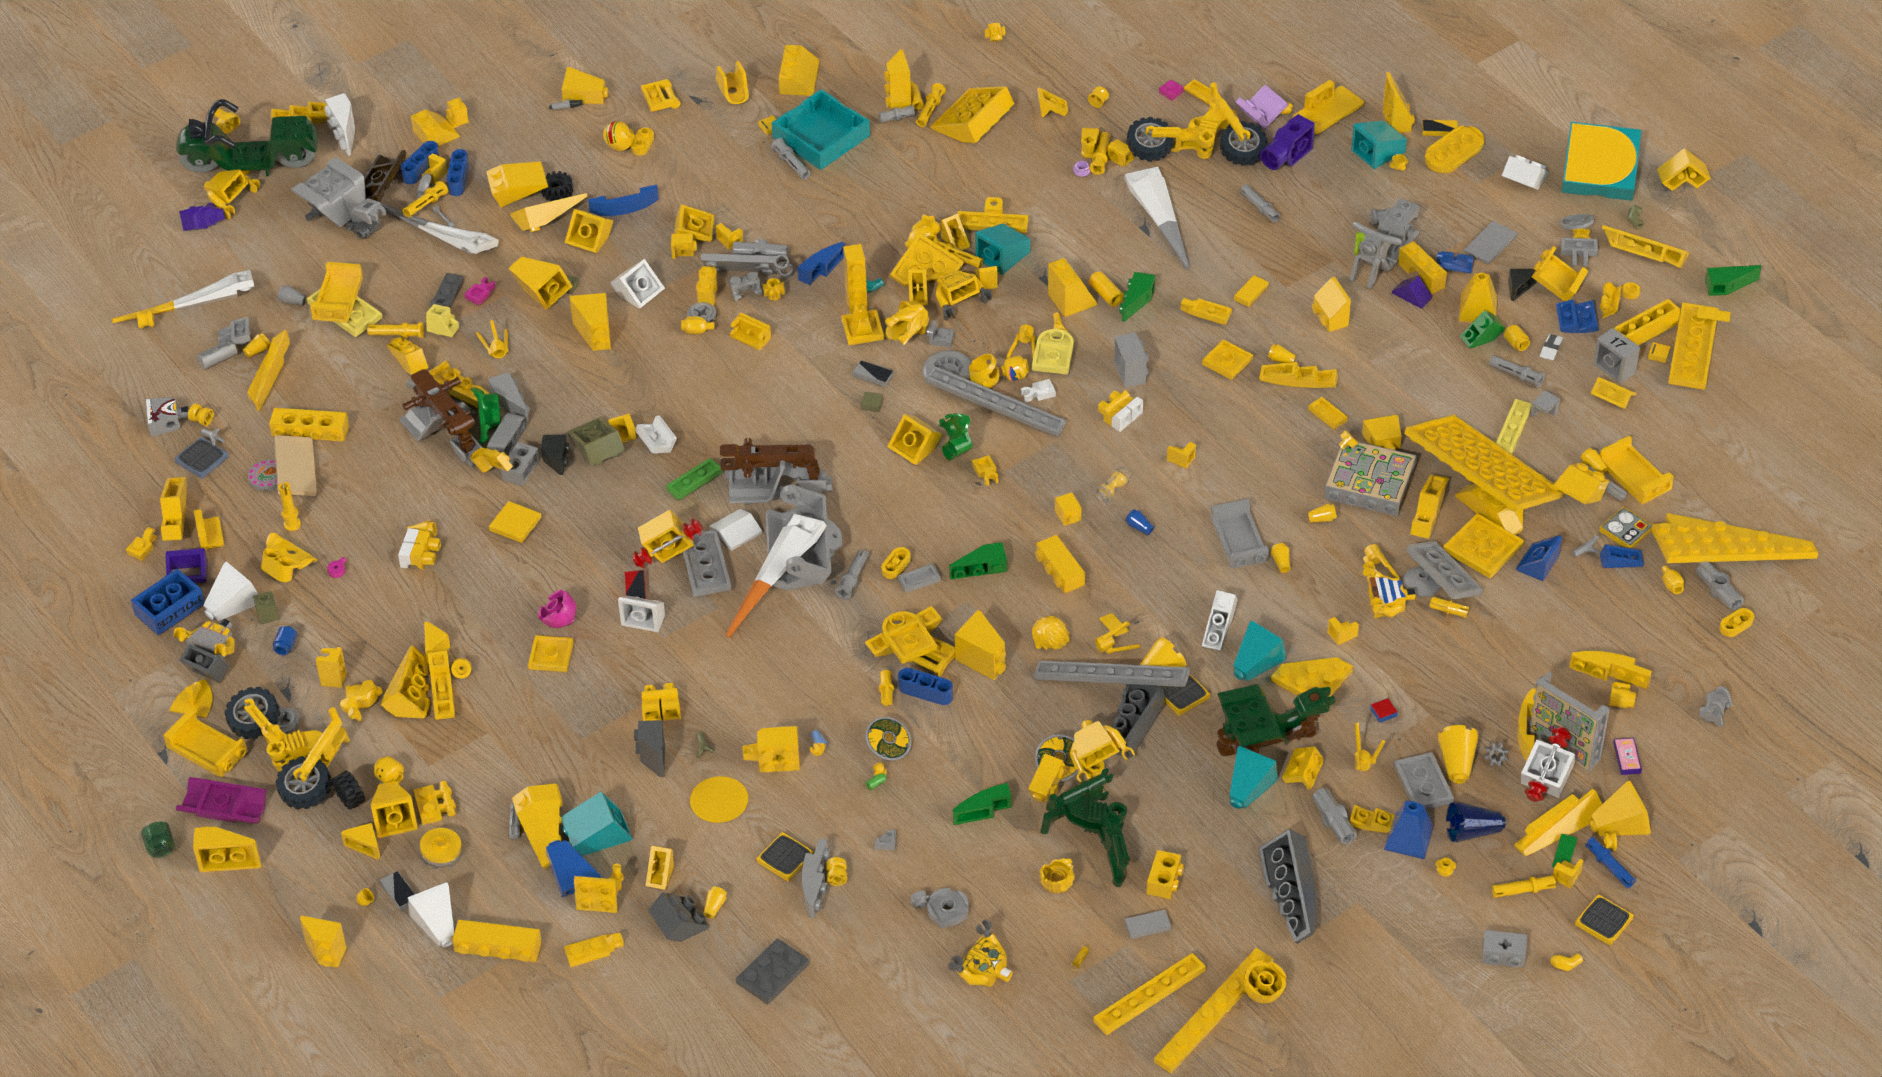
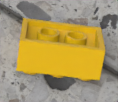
(798, 71)
(898, 82)

